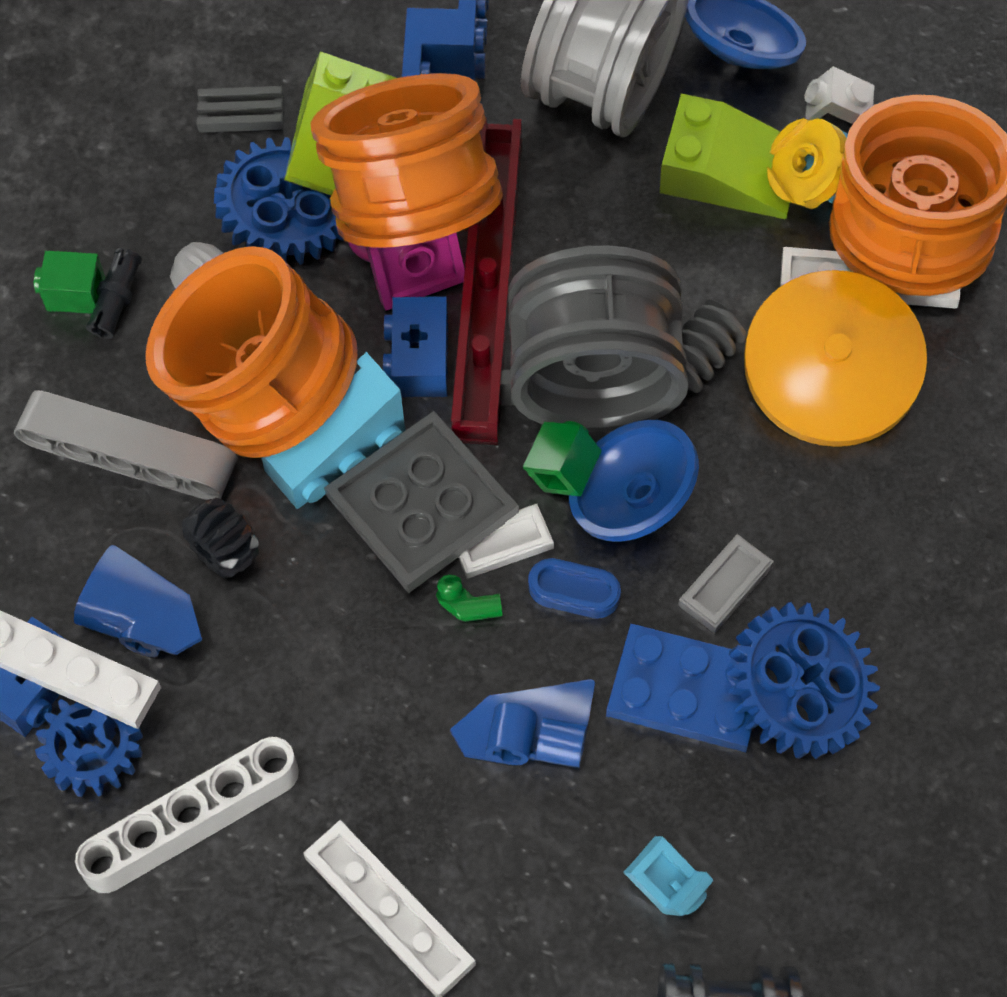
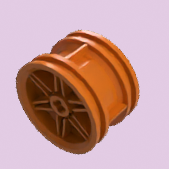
(921, 194)

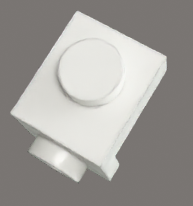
(838, 95)

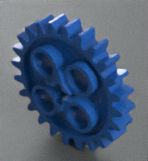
(285, 203)
(775, 704)

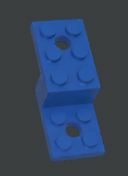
(446, 40)

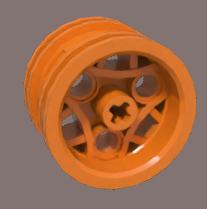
(407, 160)

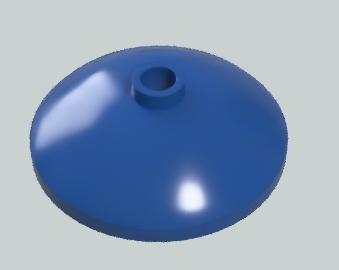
(746, 32)
(637, 481)

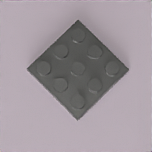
(421, 501)

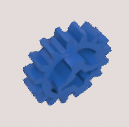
(87, 725)

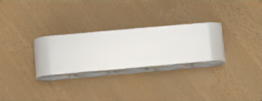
(163, 814)

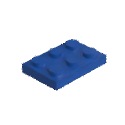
(678, 688)

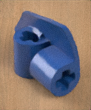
(136, 606)
(529, 724)

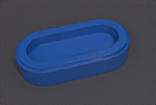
(574, 588)

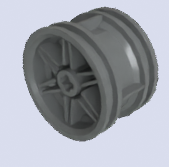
(597, 338)

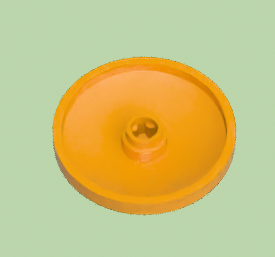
(835, 358)

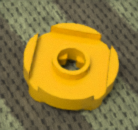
(790, 148)

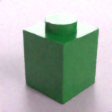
(69, 281)
(562, 458)

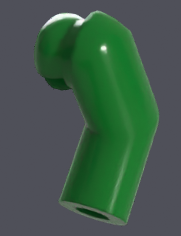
(463, 604)

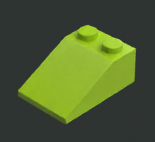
(327, 82)
(720, 158)

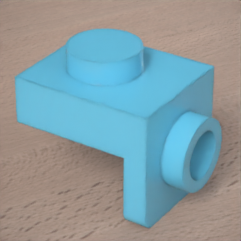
(668, 878)

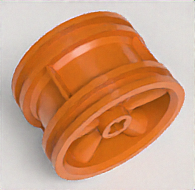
(252, 352)

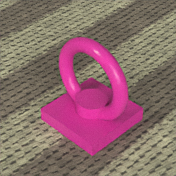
(414, 268)

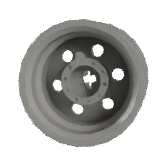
(602, 56)

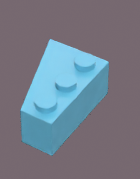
(358, 427)

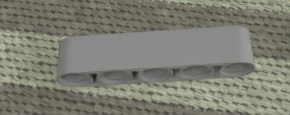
(126, 445)

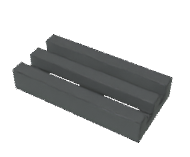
(240, 103)

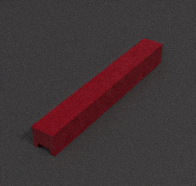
(485, 297)

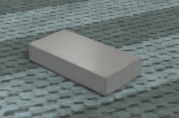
(725, 583)

